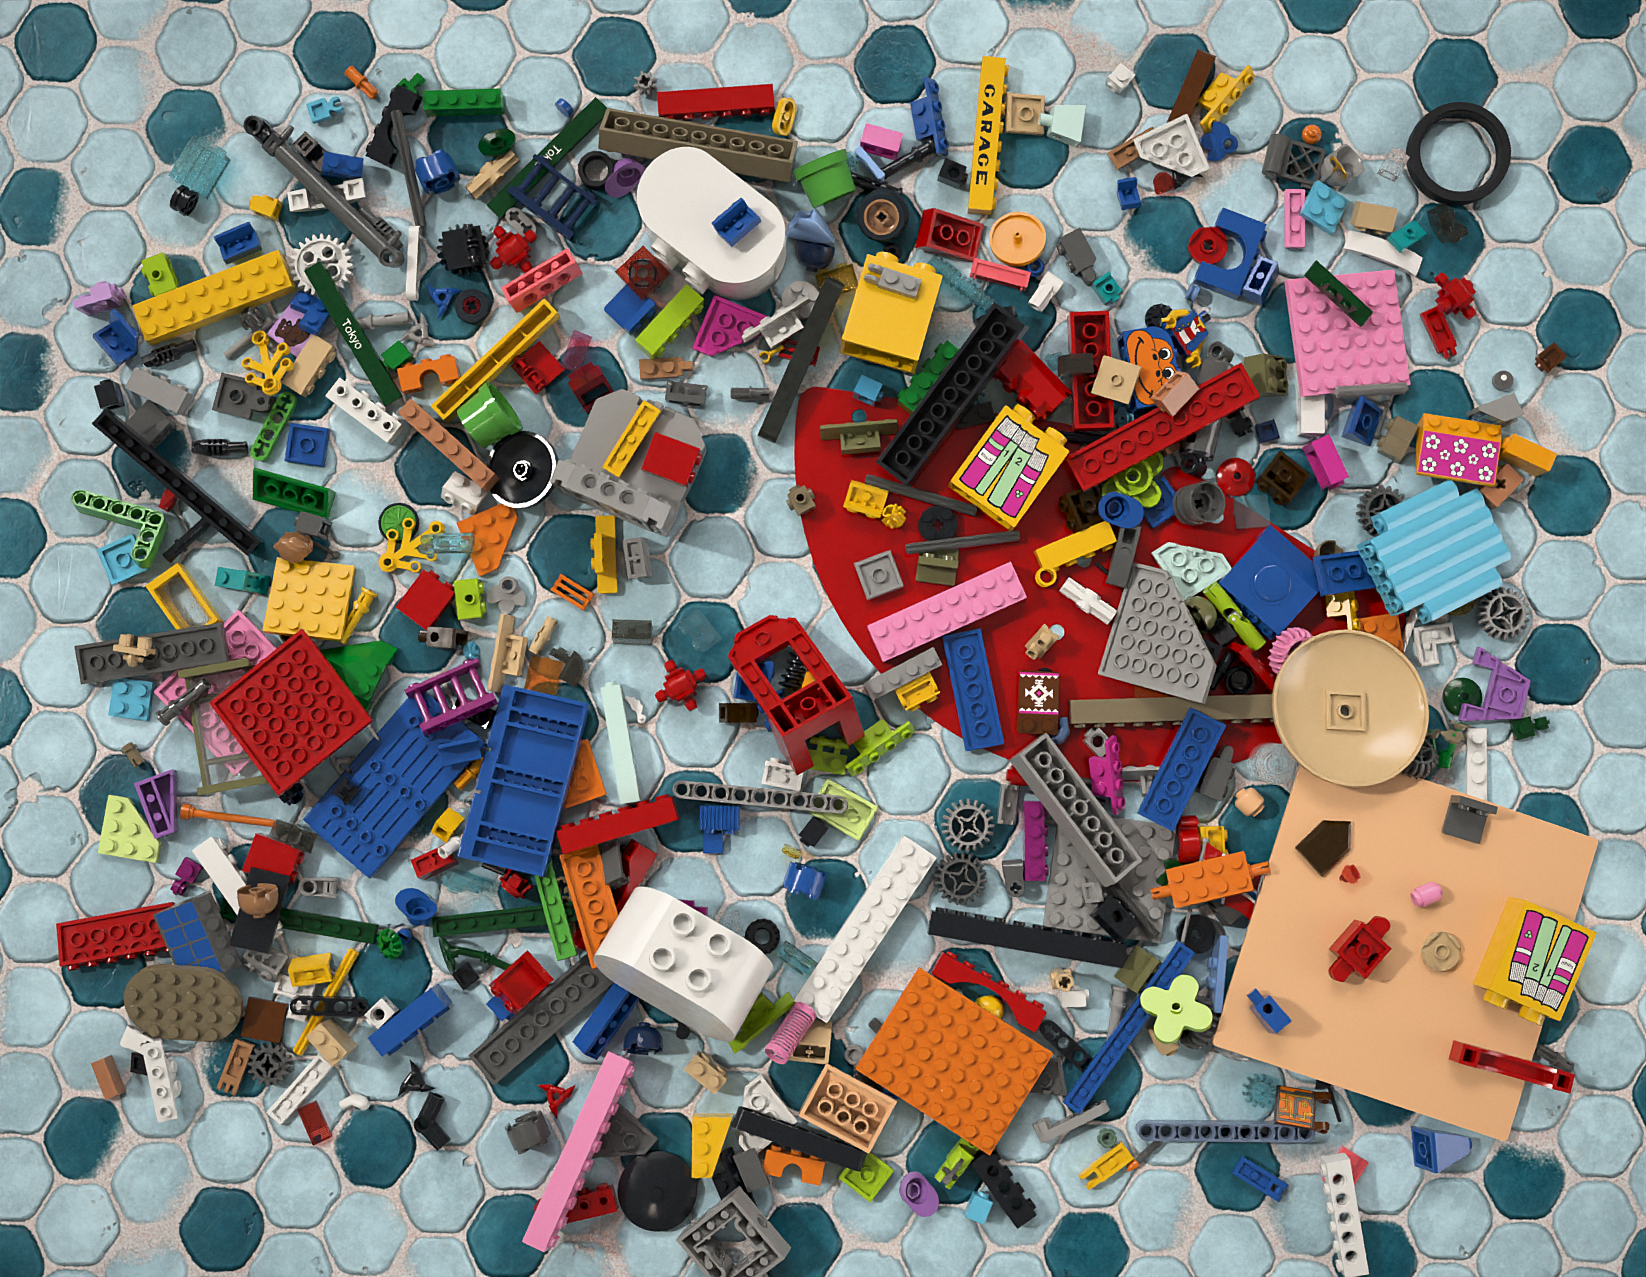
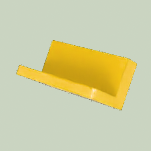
(310, 970)

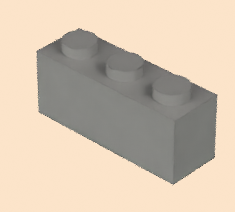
(159, 390)

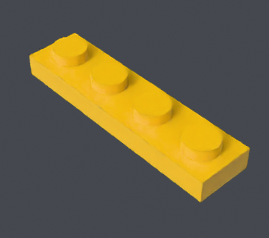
(631, 439)

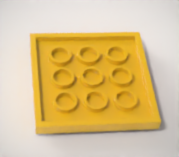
(309, 598)

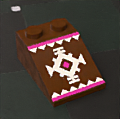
(1037, 702)

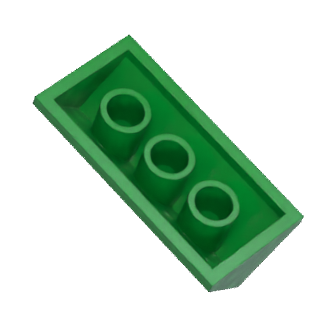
(292, 493)

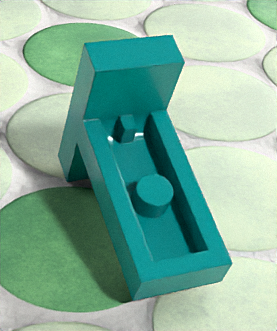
(242, 580)

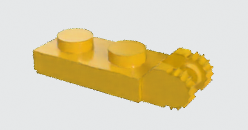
(1107, 1164)

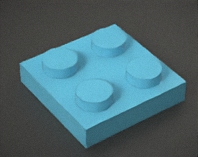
(1323, 207)
(118, 560)
(131, 699)

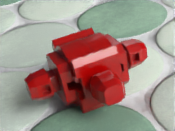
(513, 249)
(1455, 296)
(680, 685)

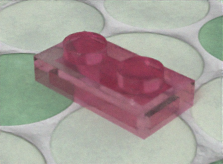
(576, 351)

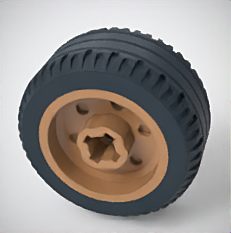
(892, 206)

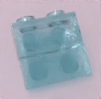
(460, 881)

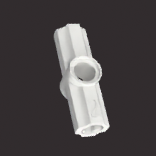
(1088, 601)

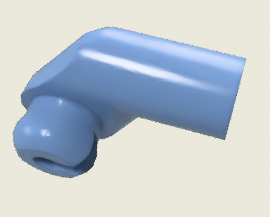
(1063, 732)

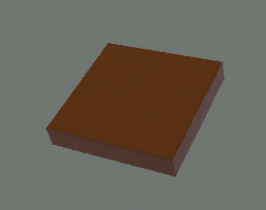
(264, 1019)

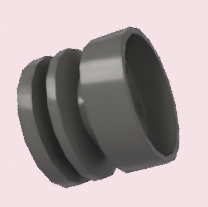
(1199, 503)

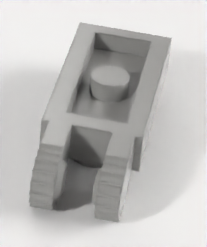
(893, 281)

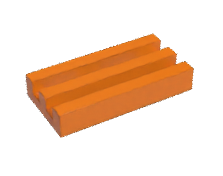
(558, 583)

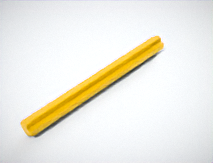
(331, 990)

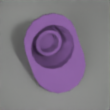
(625, 177)
(919, 1194)

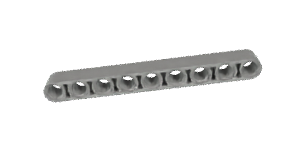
(769, 801)

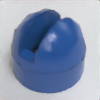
(407, 933)

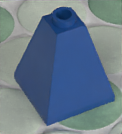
(1438, 1149)

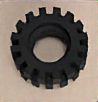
(770, 927)

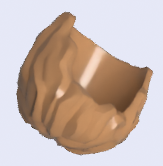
(294, 546)

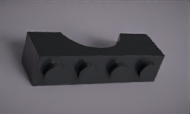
(382, 146)

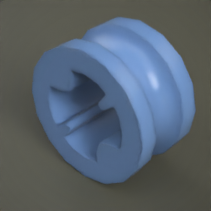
(1192, 292)

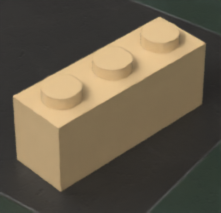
(309, 366)

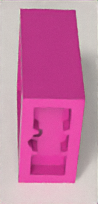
(1326, 463)

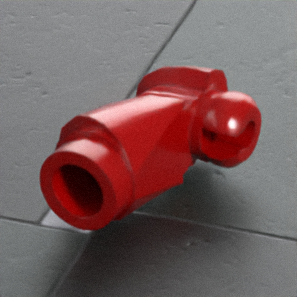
(168, 500)

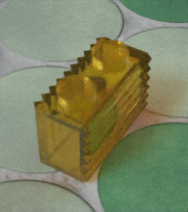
(843, 273)

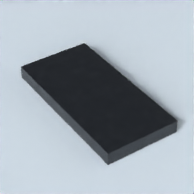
(259, 933)

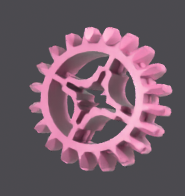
(1286, 645)

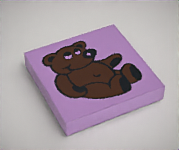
(287, 331)

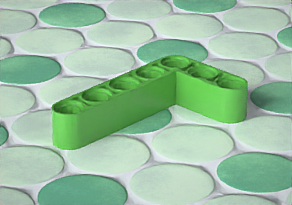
(126, 518)

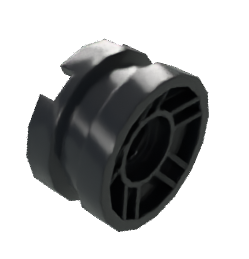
(184, 200)

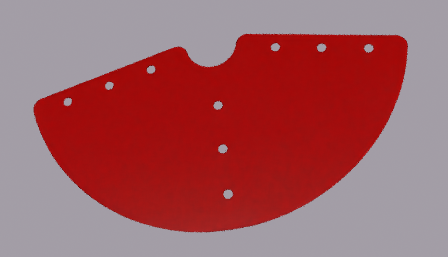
(844, 537)

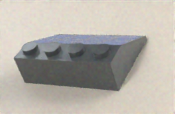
(197, 934)

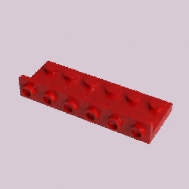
(110, 937)

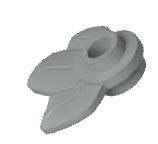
(506, 598)

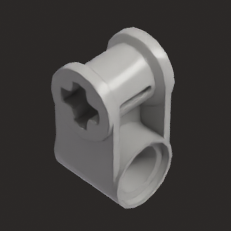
(323, 887)

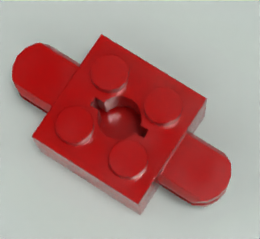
(1359, 949)

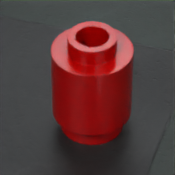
(1014, 777)

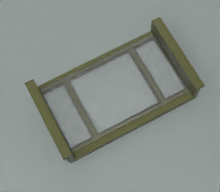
(220, 756)

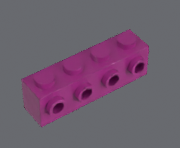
(1034, 841)

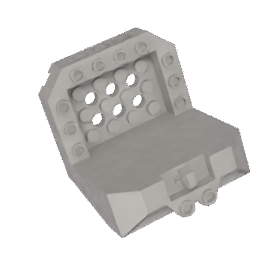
(636, 494)

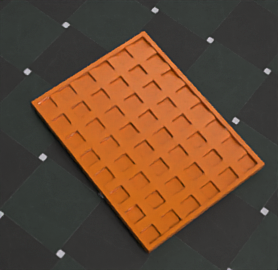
(954, 1060)

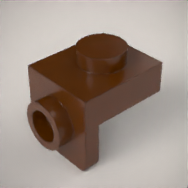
(1549, 357)

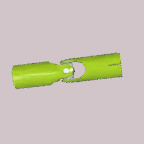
(1241, 624)

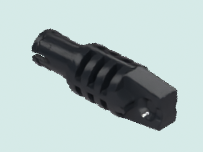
(168, 353)
(218, 447)

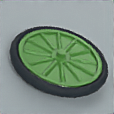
(393, 517)

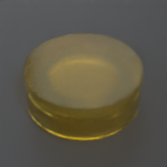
(791, 851)

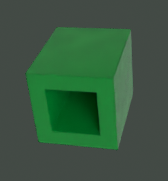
(396, 356)

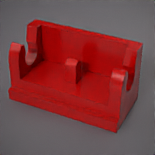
(431, 864)

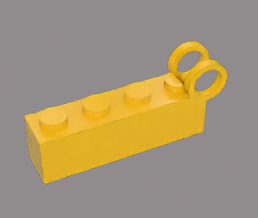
(1071, 548)

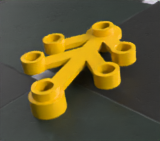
(271, 384)
(407, 548)

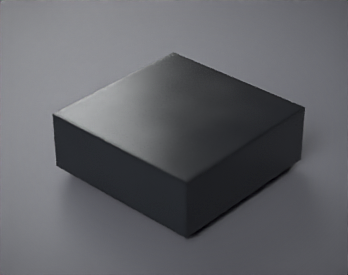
(465, 976)

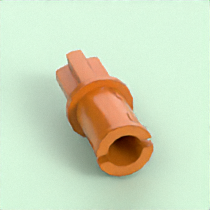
(361, 82)

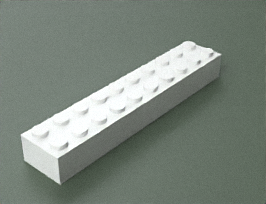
(865, 927)

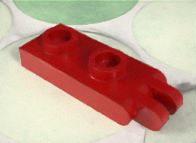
(1439, 332)

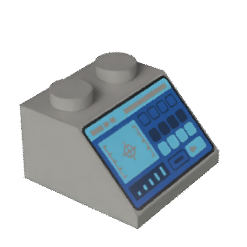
(1498, 412)

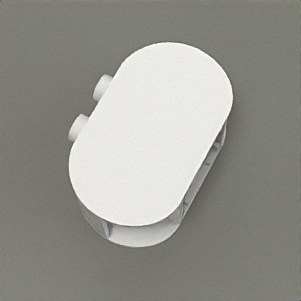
(680, 201)
(683, 963)

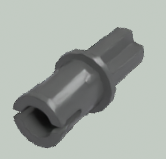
(749, 393)
(1554, 1058)

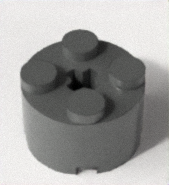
(528, 1131)

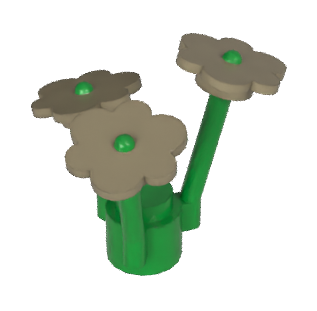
(1453, 737)

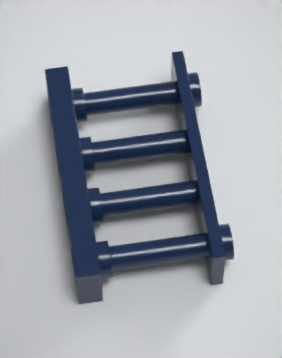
(534, 205)

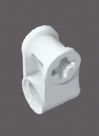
(134, 1038)

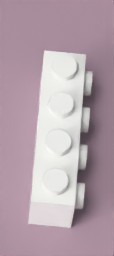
(365, 411)

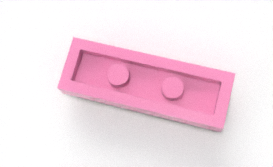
(1293, 223)

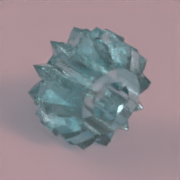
(1256, 1098)

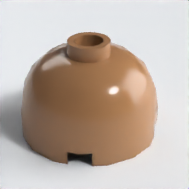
(258, 900)

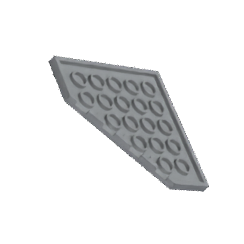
(1157, 639)

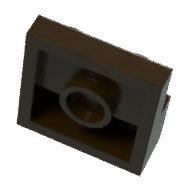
(1282, 479)
(1081, 508)

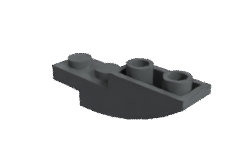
(1123, 556)

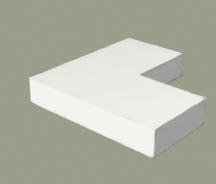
(1425, 642)
(284, 987)

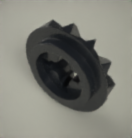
(1153, 312)

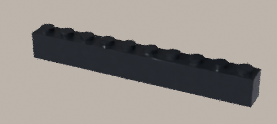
(177, 481)
(1026, 938)

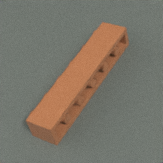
(448, 445)

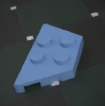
(1216, 978)

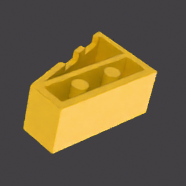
(707, 1141)

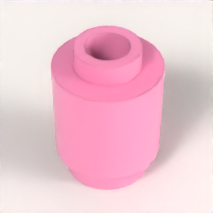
(1426, 894)

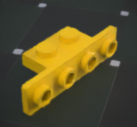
(1222, 95)
(605, 554)
(1343, 605)

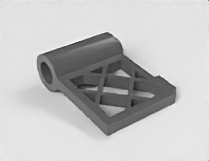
(1278, 157)

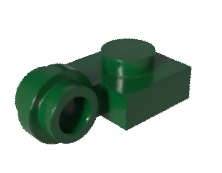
(1524, 727)

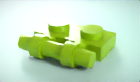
(828, 761)

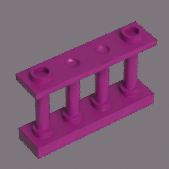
(467, 707)

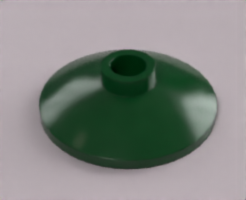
(496, 142)
(1453, 694)

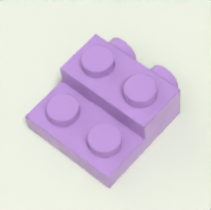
(102, 298)

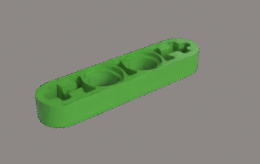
(277, 428)

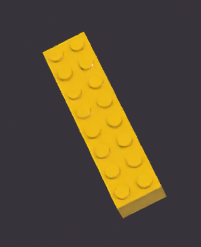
(214, 298)

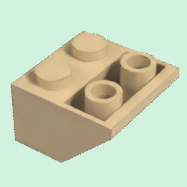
(815, 1043)

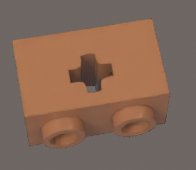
(1508, 480)

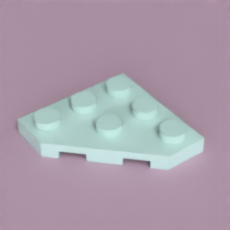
(1191, 567)

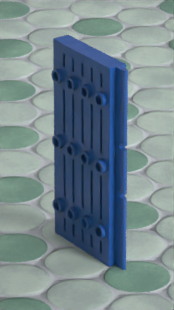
(524, 780)
(398, 786)

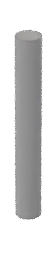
(246, 339)

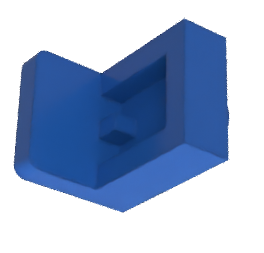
(1128, 193)

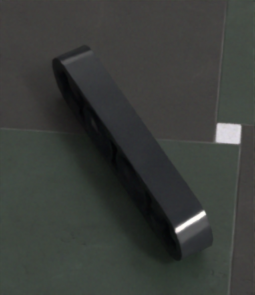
(329, 1005)
(1070, 1049)

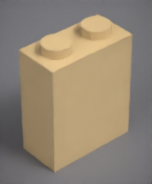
(331, 1041)

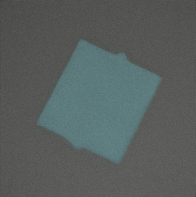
(1251, 511)

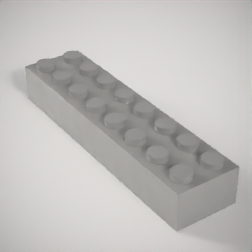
(1076, 810)

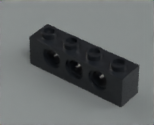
(1018, 1215)

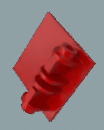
(537, 367)

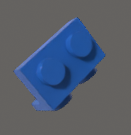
(736, 222)
(238, 242)

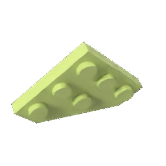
(127, 832)

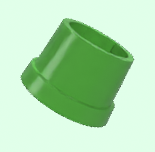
(826, 178)
(489, 416)

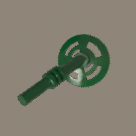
(450, 953)

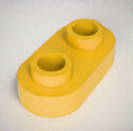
(784, 116)

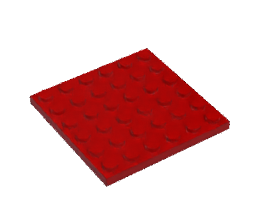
(291, 712)

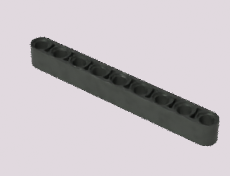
(801, 359)

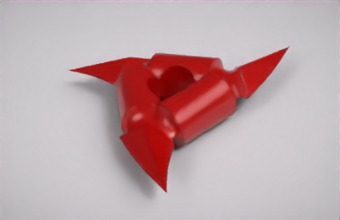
(564, 1094)

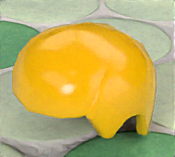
(991, 1004)

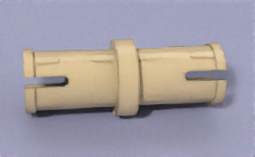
(543, 635)

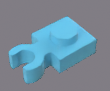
(321, 109)

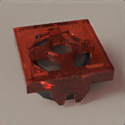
(642, 273)

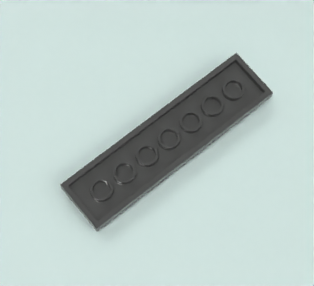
(173, 648)
(539, 1020)

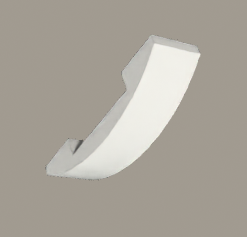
(304, 200)
(1382, 250)

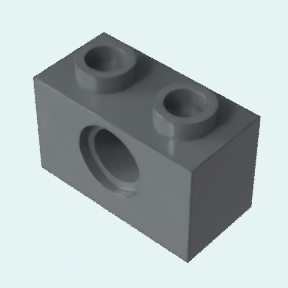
(312, 525)

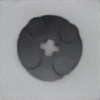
(944, 516)
(1206, 936)

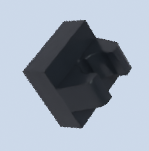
(346, 790)

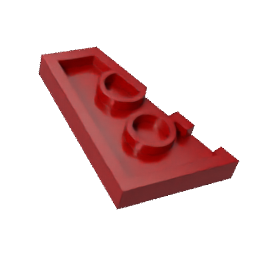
(1244, 656)

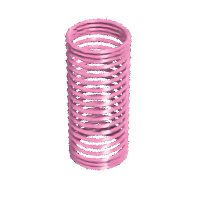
(775, 1047)

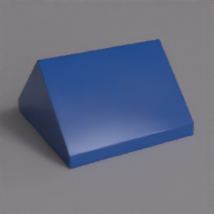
(1362, 421)

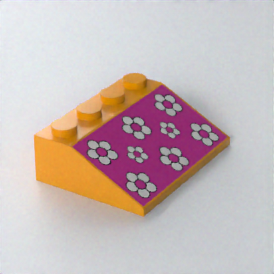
(1457, 449)

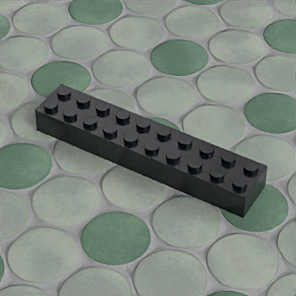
(952, 394)

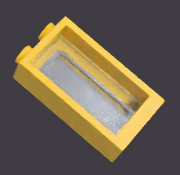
(182, 599)

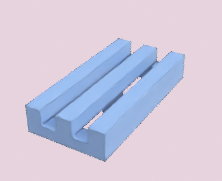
(869, 164)

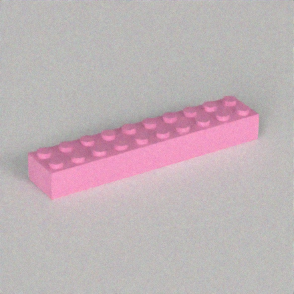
(578, 1152)

